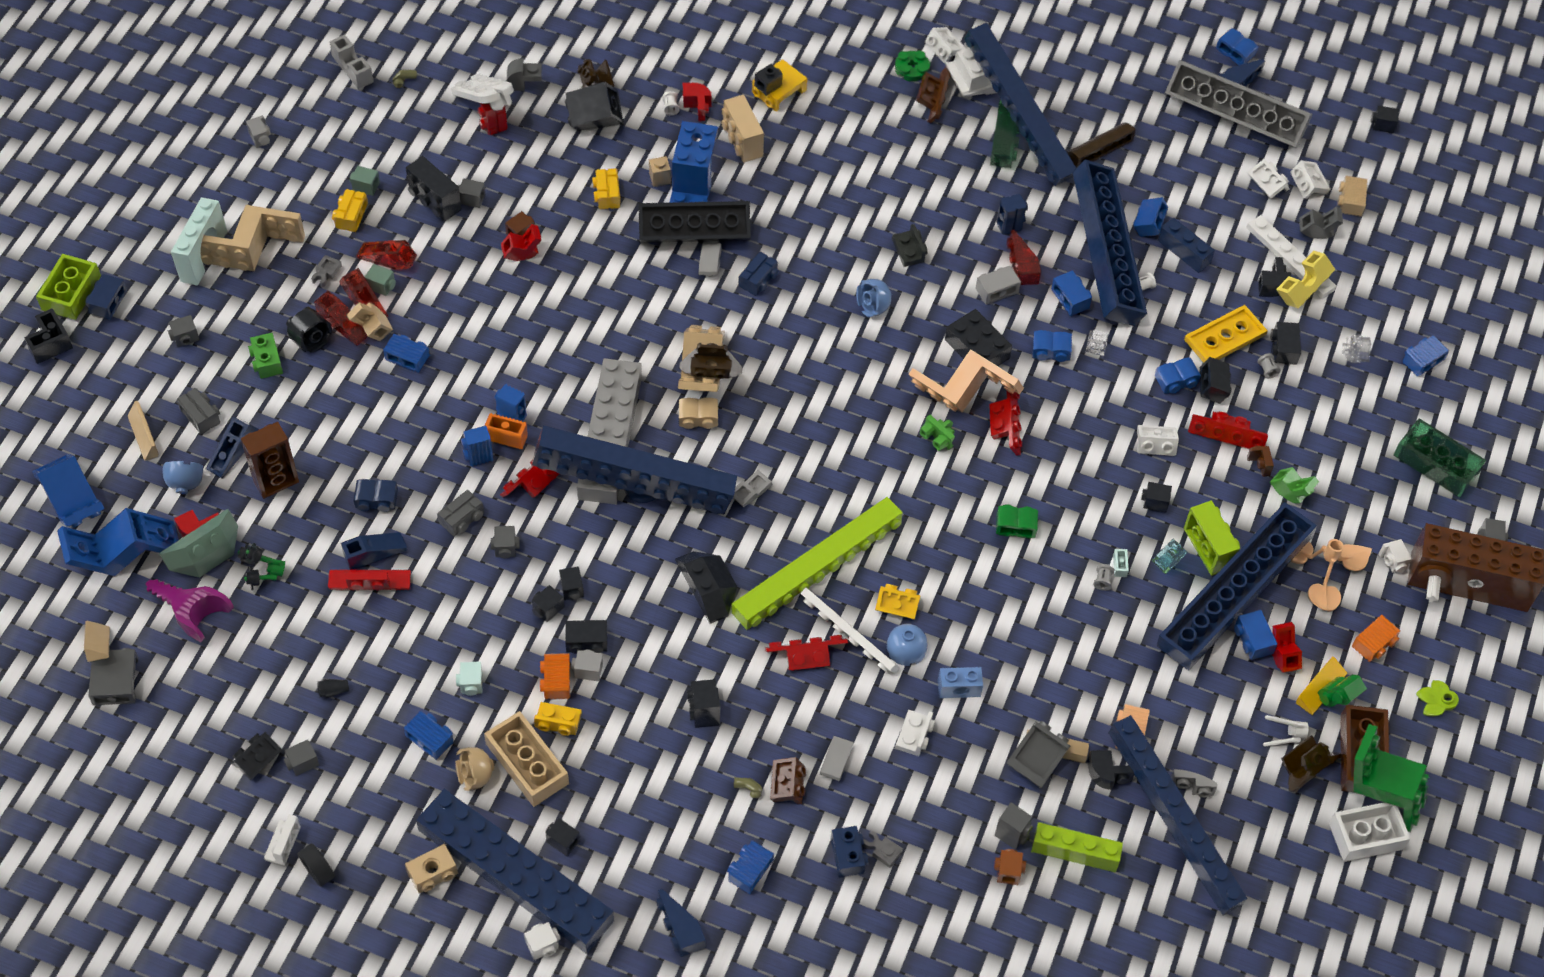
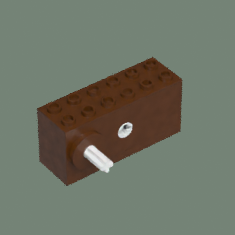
(1476, 568)

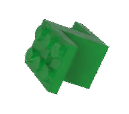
(1390, 778)

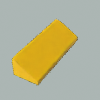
(1309, 698)

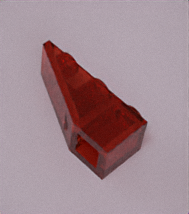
(1024, 260)
(336, 314)

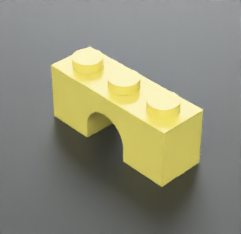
(1317, 270)

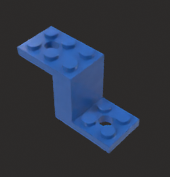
(693, 163)
(68, 491)
(117, 542)

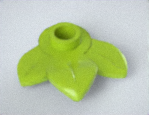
(1435, 698)

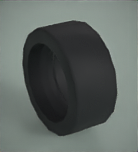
(316, 864)

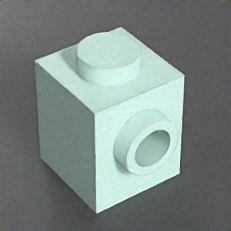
(470, 678)

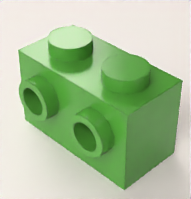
(266, 355)

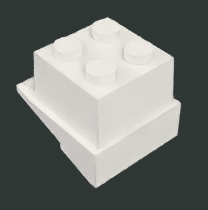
(969, 74)

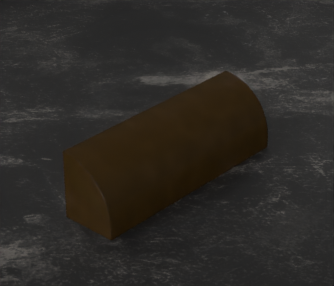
(1102, 144)

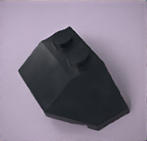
(709, 583)

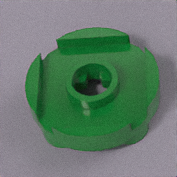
(908, 58)

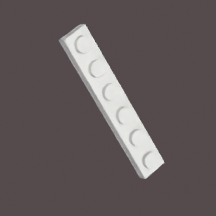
(1283, 248)
(855, 637)

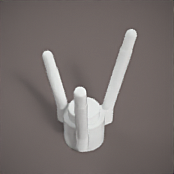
(1296, 729)

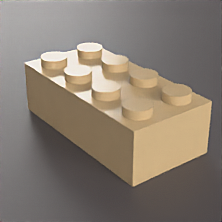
(526, 758)

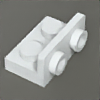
(943, 43)
(1268, 178)
(1309, 179)
(1157, 440)
(914, 731)
(283, 840)

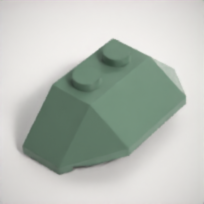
(203, 547)

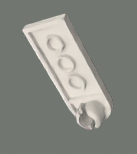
(485, 90)

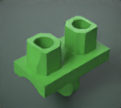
(940, 430)

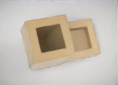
(372, 319)

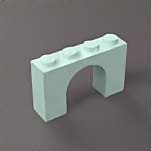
(186, 253)

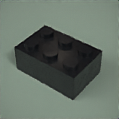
(433, 188)
(979, 335)

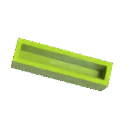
(1077, 847)

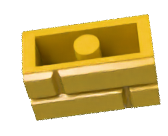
(607, 188)
(350, 210)

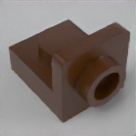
(1263, 458)

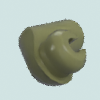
(399, 78)
(750, 784)

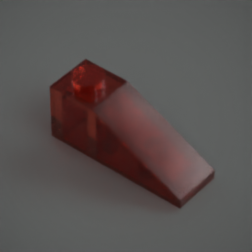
(391, 254)
(359, 289)

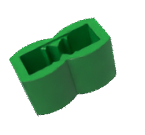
(1017, 521)
(1342, 690)

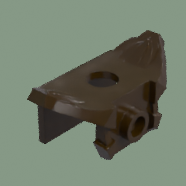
(590, 75)
(695, 362)
(1307, 761)

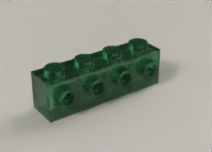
(1004, 139)

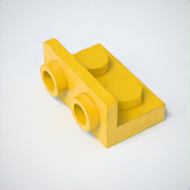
(898, 602)
(557, 718)

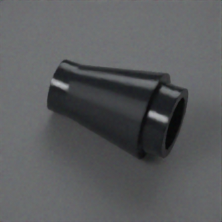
(332, 687)

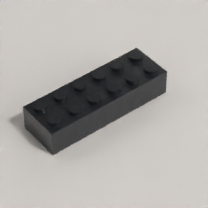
(694, 221)

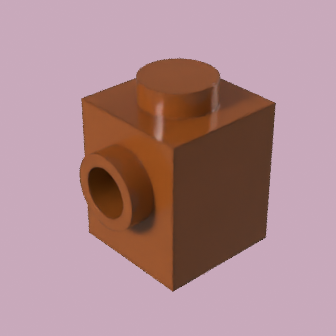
(1009, 866)

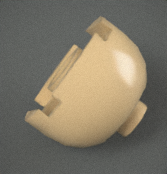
(473, 768)

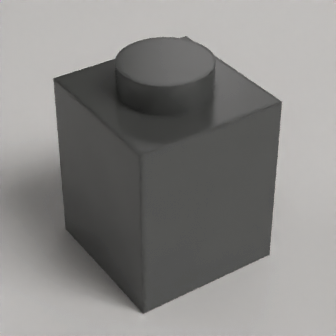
(472, 192)
(301, 758)

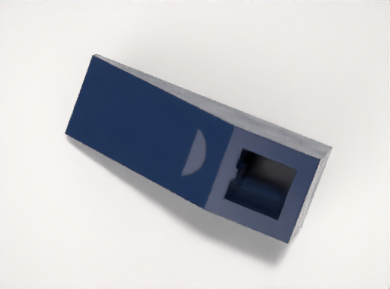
(372, 548)
(683, 926)

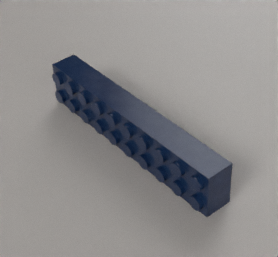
(1109, 243)
(634, 470)
(1236, 586)
(515, 870)

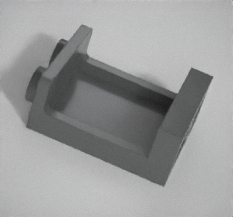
(113, 678)
(1038, 753)

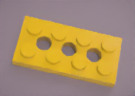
(1226, 324)

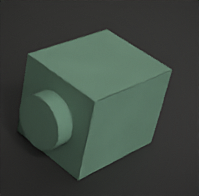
(365, 180)
(380, 279)

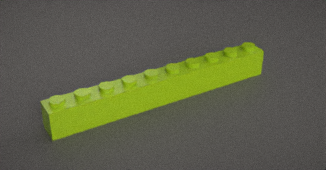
(816, 563)

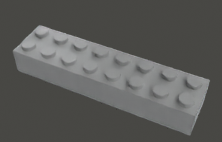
(1238, 103)
(612, 418)

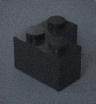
(50, 339)
(704, 703)

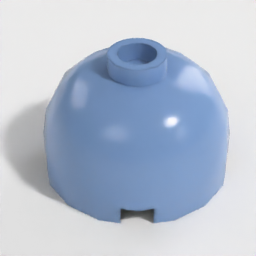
(873, 296)
(182, 476)
(907, 644)

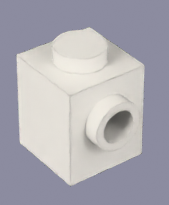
(542, 940)

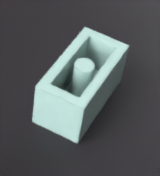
(1120, 562)

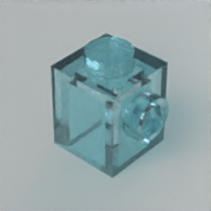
(1166, 559)

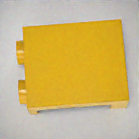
(791, 82)

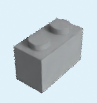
(997, 284)

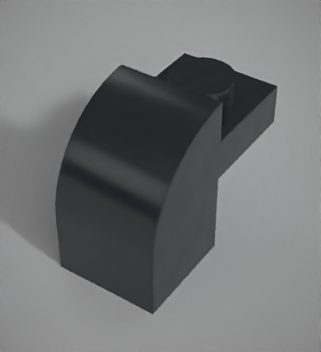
(1271, 280)
(1104, 773)

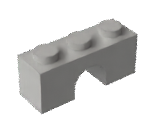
(355, 68)

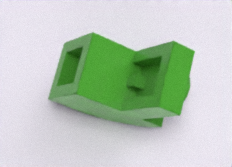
(1292, 486)

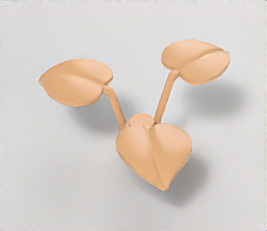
(1352, 557)

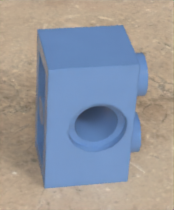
(960, 682)

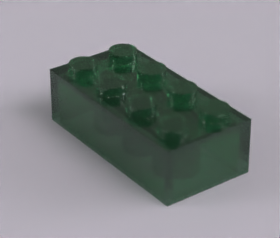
(1439, 457)

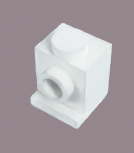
(1395, 556)

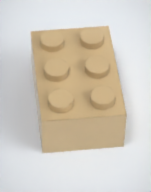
(743, 128)

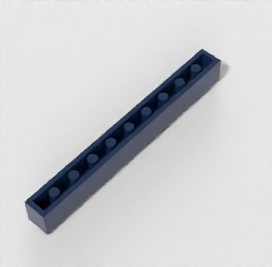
(1020, 104)
(1177, 815)

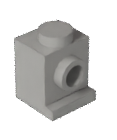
(258, 131)

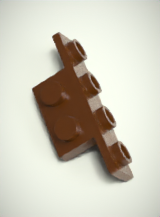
(932, 93)

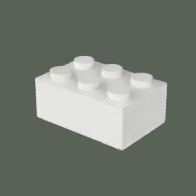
(1369, 831)

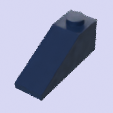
(1244, 73)
(230, 447)

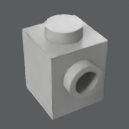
(587, 665)

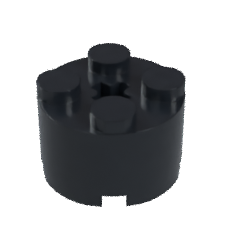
(308, 330)

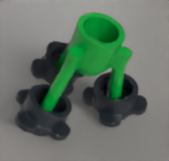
(254, 555)

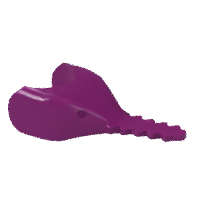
(191, 604)

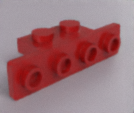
(1005, 421)
(1227, 429)
(531, 479)
(369, 579)
(807, 654)

